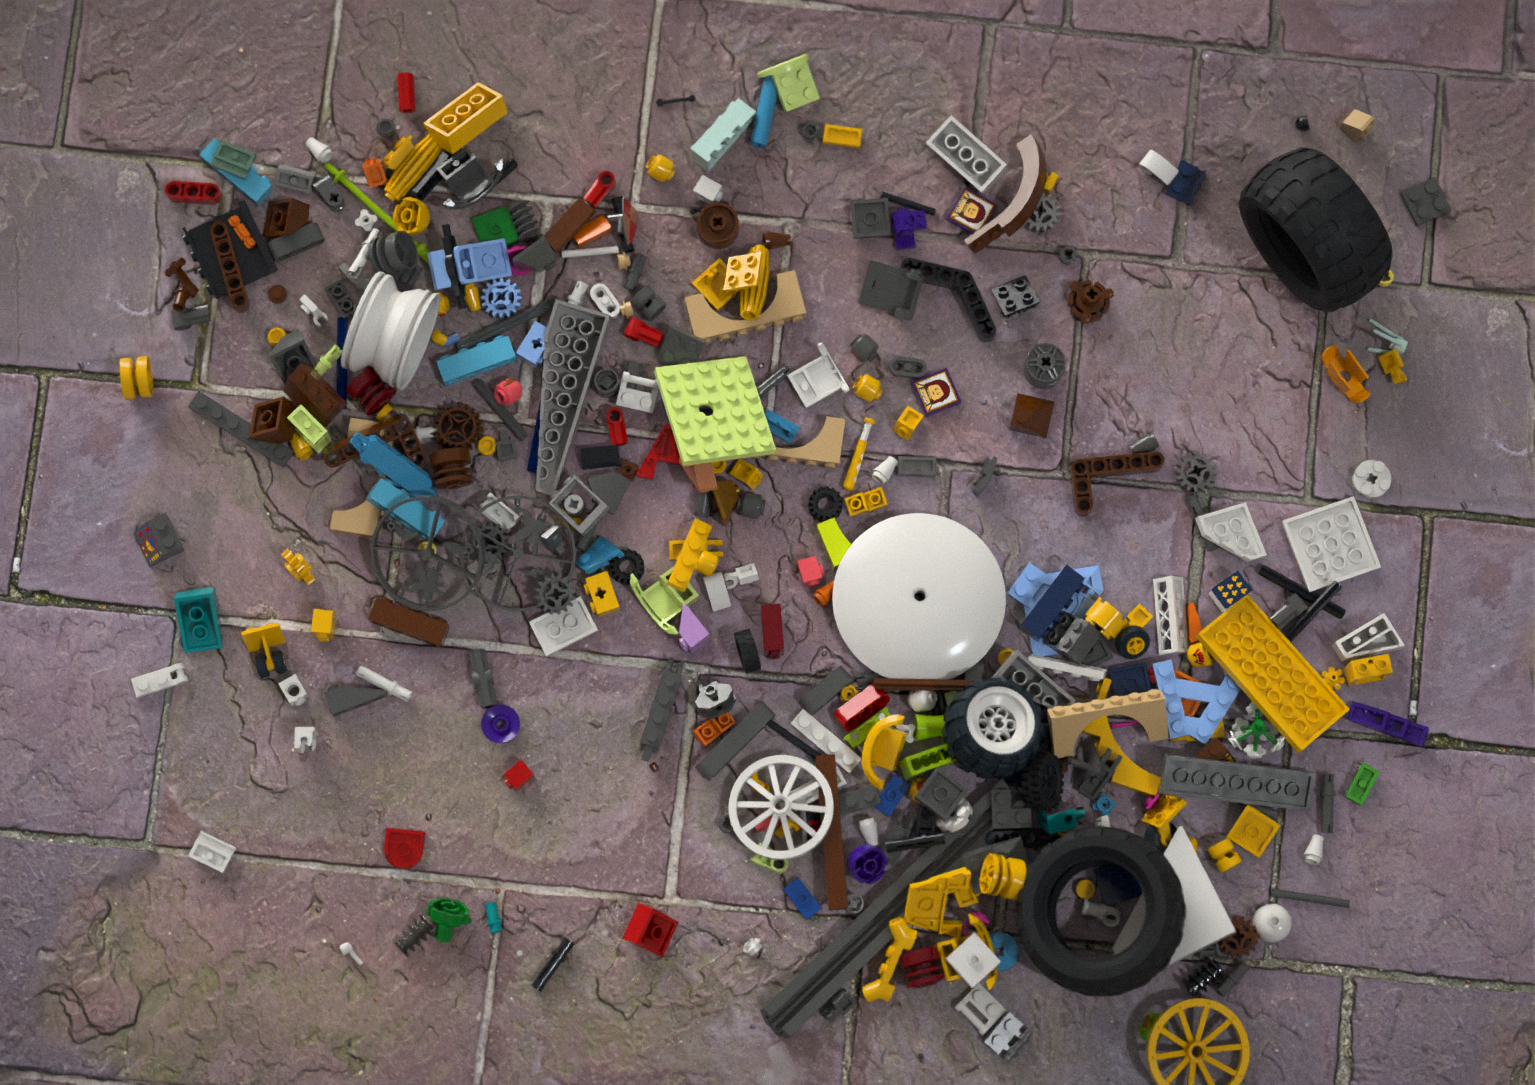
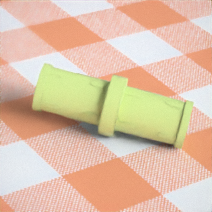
(326, 362)

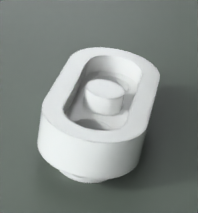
(605, 301)

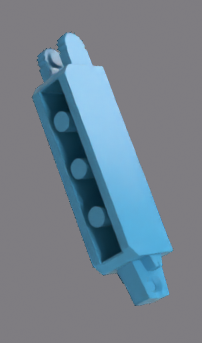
(394, 465)

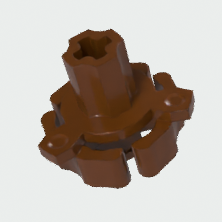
(1083, 292)

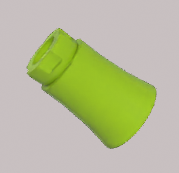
(928, 726)

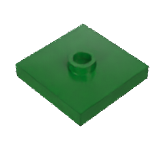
(495, 226)

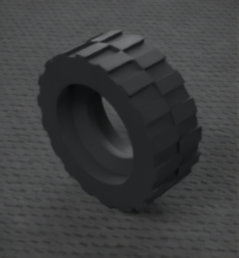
(747, 651)

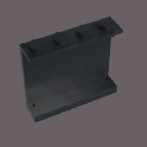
(253, 262)

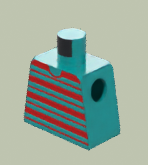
(1060, 818)

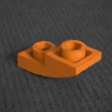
(713, 728)

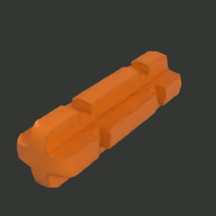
(242, 232)

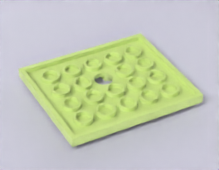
(738, 419)

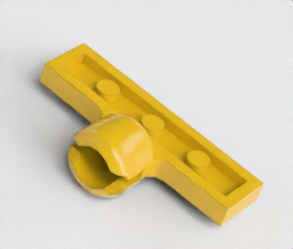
(693, 557)

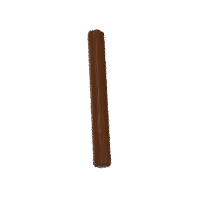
(919, 684)

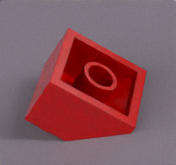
(650, 930)

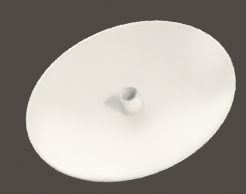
(909, 636)

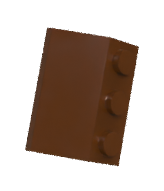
(314, 393)

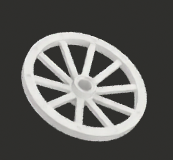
(769, 762)

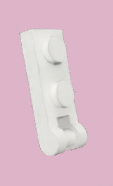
(159, 680)

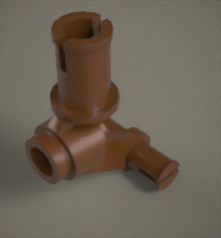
(186, 289)

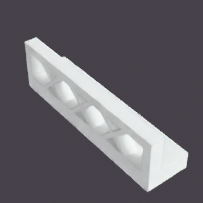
(1174, 614)

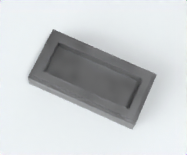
(916, 466)

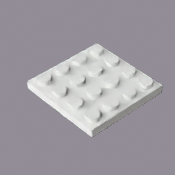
(1331, 544)

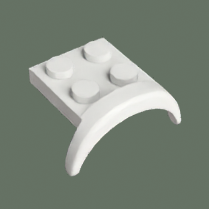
(817, 379)

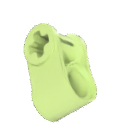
(768, 863)

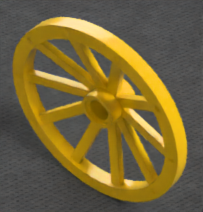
(1231, 1019)

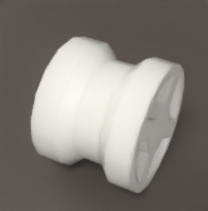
(575, 508)

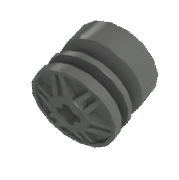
(393, 253)
(1044, 376)

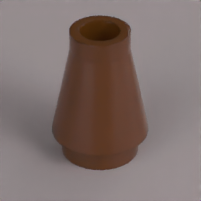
(775, 240)

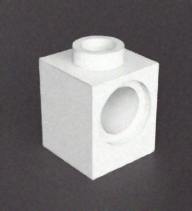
(708, 190)
(290, 683)

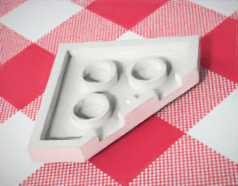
(1233, 531)

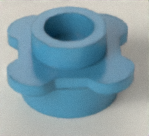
(1109, 804)

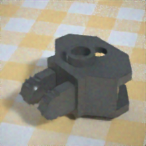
(713, 697)

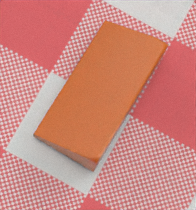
(592, 230)

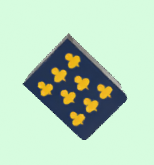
(1230, 591)

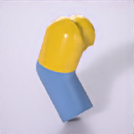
(443, 340)

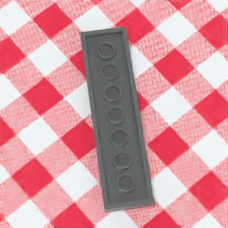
(1236, 782)

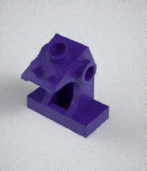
(904, 224)

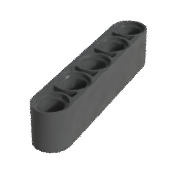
(735, 741)

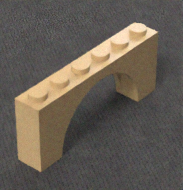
(786, 307)
(821, 451)
(364, 518)
(1070, 720)

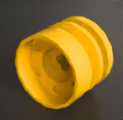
(1002, 876)

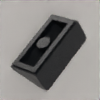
(600, 457)

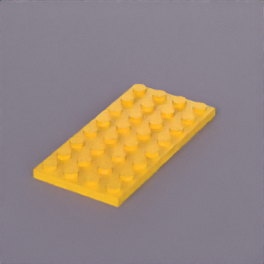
(1272, 673)

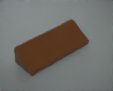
(569, 225)

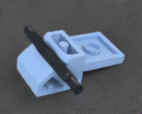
(467, 264)

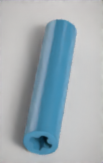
(764, 114)

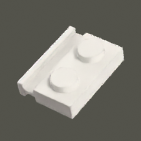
(212, 852)

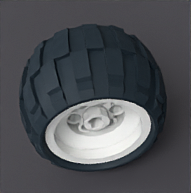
(988, 704)

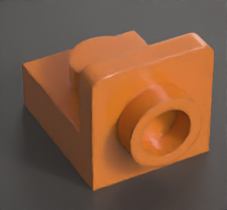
(374, 172)

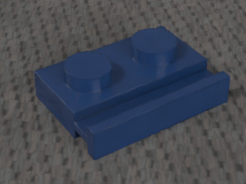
(1185, 182)

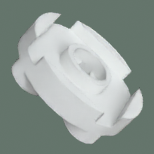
(1366, 488)
(959, 820)

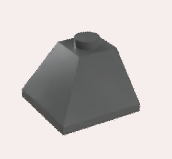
(536, 257)
(289, 354)

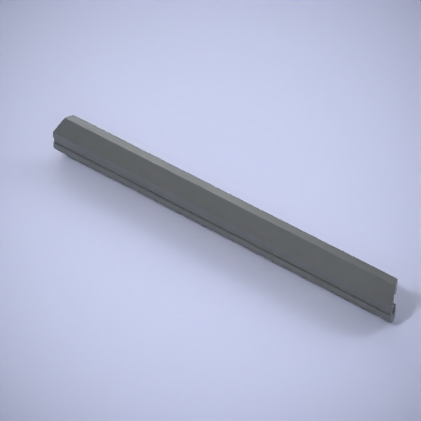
(870, 929)

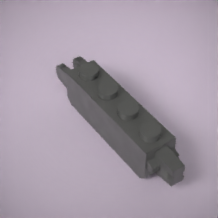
(661, 710)

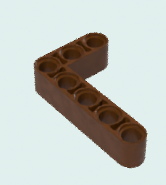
(394, 433)
(1108, 471)

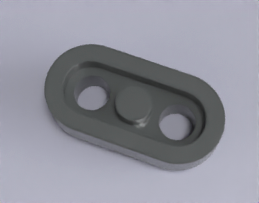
(908, 366)

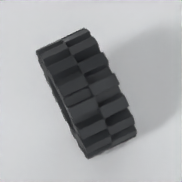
(825, 493)
(629, 555)

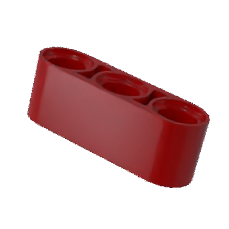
(200, 198)
(861, 707)

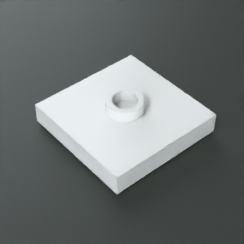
(973, 960)

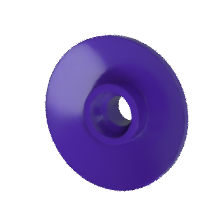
(498, 714)

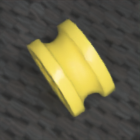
(1390, 277)

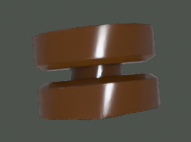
(719, 236)

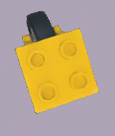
(1158, 820)

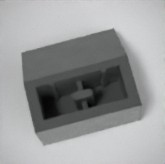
(1072, 637)

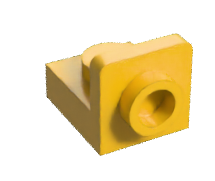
(907, 423)
(746, 474)

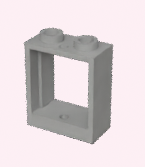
(558, 496)

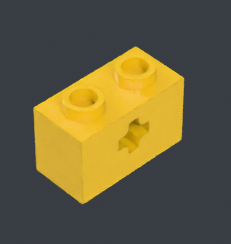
(602, 583)
(323, 625)

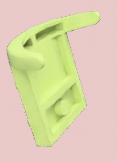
(793, 82)

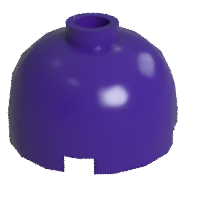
(867, 863)

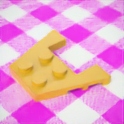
(928, 900)

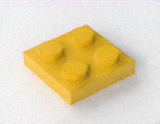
(1253, 830)

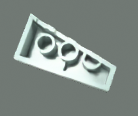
(722, 134)

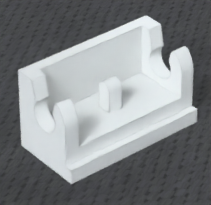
(500, 514)
(305, 736)

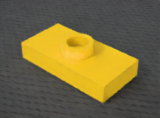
(842, 136)

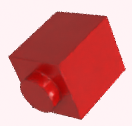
(518, 776)

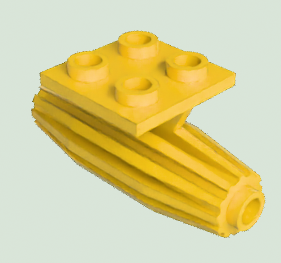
(408, 164)
(751, 276)

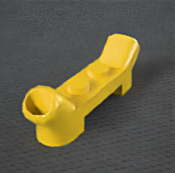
(884, 987)

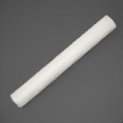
(590, 251)

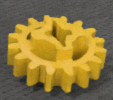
(298, 567)

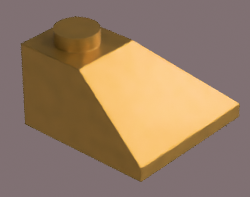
(726, 499)

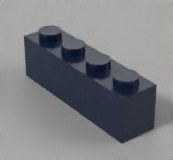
(1052, 602)

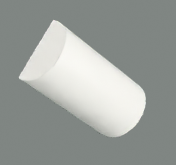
(967, 154)

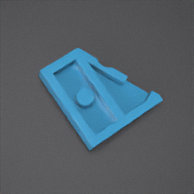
(598, 555)

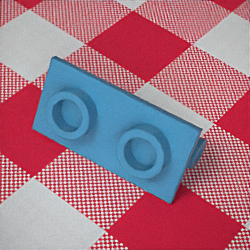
(781, 427)

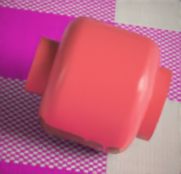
(508, 391)

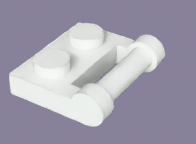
(636, 398)
(985, 1004)

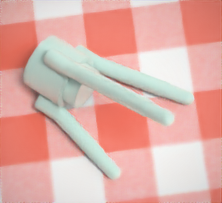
(1396, 341)

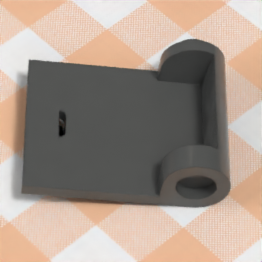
(893, 290)

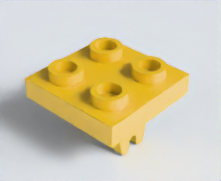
(712, 283)

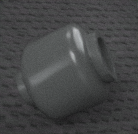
(864, 348)
(751, 505)

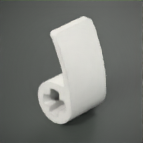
(1159, 166)
(717, 591)

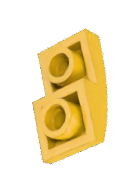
(866, 502)

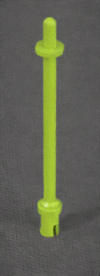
(339, 176)

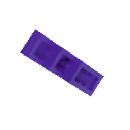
(1387, 723)

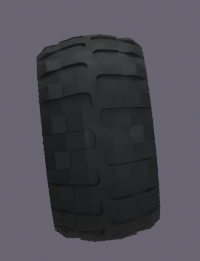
(1316, 229)
(1162, 922)

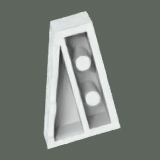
(1370, 639)

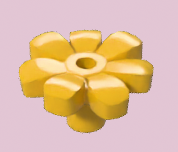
(1327, 676)

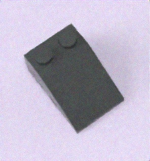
(975, 858)

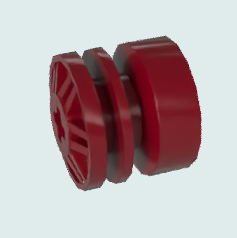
(371, 391)
(922, 967)

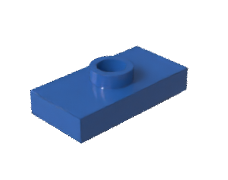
(892, 795)
(802, 898)

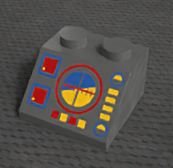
(158, 540)

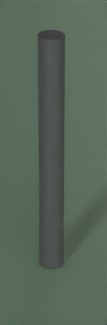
(1310, 898)

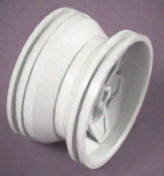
(390, 330)

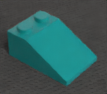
(198, 619)

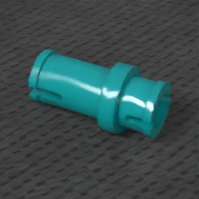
(494, 921)

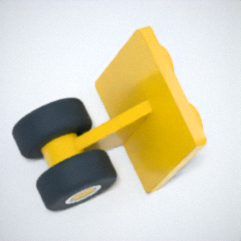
(264, 638)

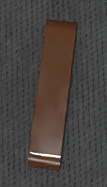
(229, 258)

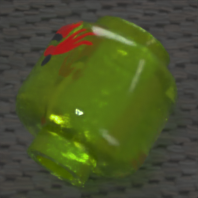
(1146, 1024)

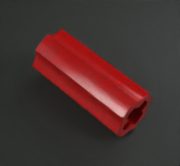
(406, 92)

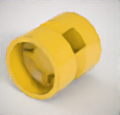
(1224, 855)

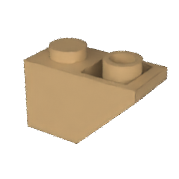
(1357, 125)

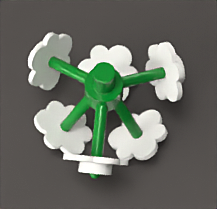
(1258, 728)

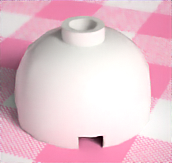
(1272, 923)

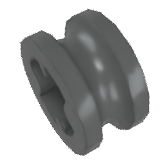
(1073, 256)
(722, 821)

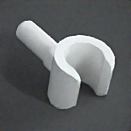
(347, 948)

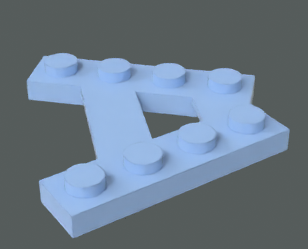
(1174, 689)

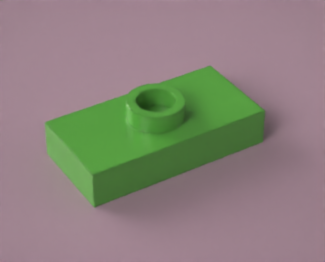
(1362, 784)

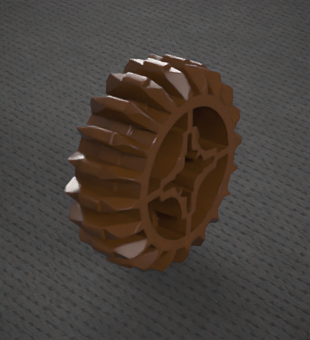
(451, 432)

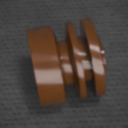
(451, 467)

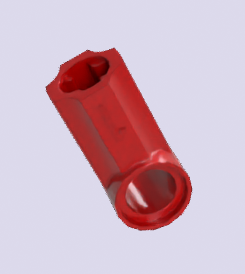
(599, 190)
(639, 331)
(617, 428)

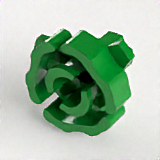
(447, 916)

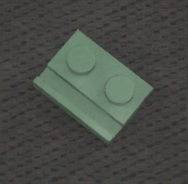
(233, 160)

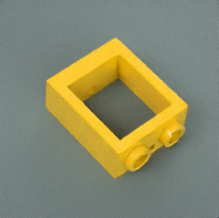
(1363, 672)

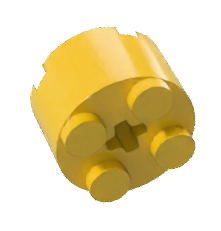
(1106, 618)

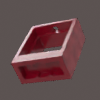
(772, 631)

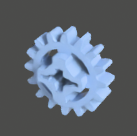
(496, 304)

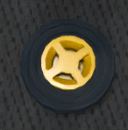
(1132, 642)

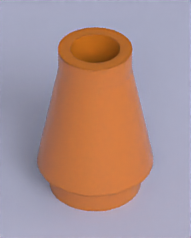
(824, 594)

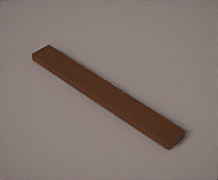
(833, 840)

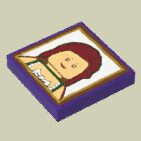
(971, 211)
(936, 392)

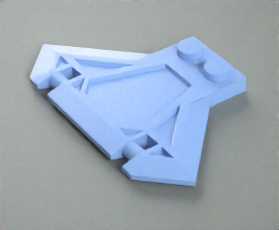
(1034, 583)

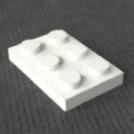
(563, 630)

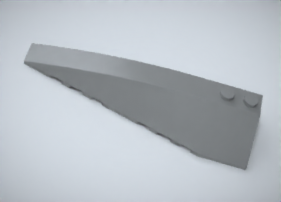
(570, 363)

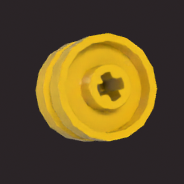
(136, 377)

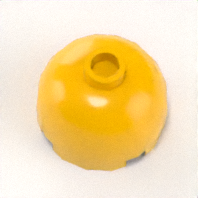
(411, 216)

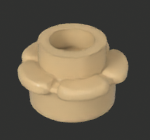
(623, 261)
(627, 309)

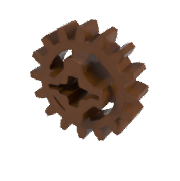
(1238, 946)

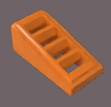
(1194, 623)

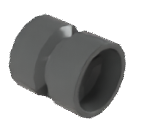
(644, 298)
(606, 383)

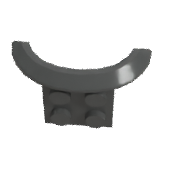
(468, 178)

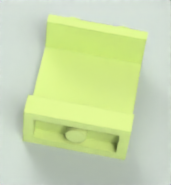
(310, 429)

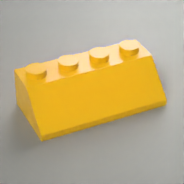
(466, 117)

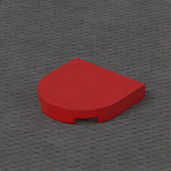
(404, 847)

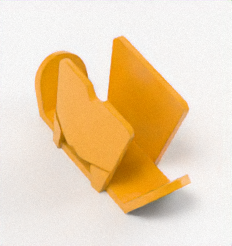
(1335, 364)

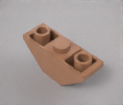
(702, 476)

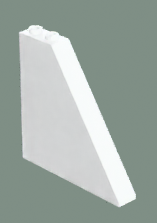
(1205, 915)

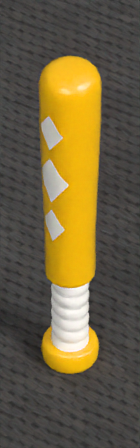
(853, 470)

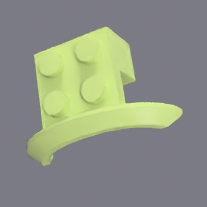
(663, 601)

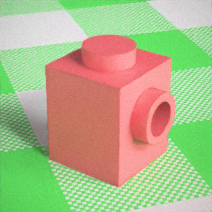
(810, 571)

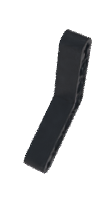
(963, 290)

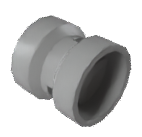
(856, 902)

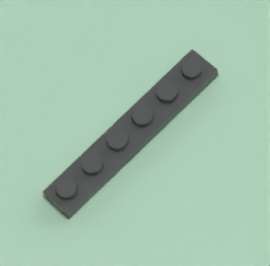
(238, 428)

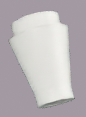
(319, 150)
(884, 471)
(869, 830)
(1314, 851)

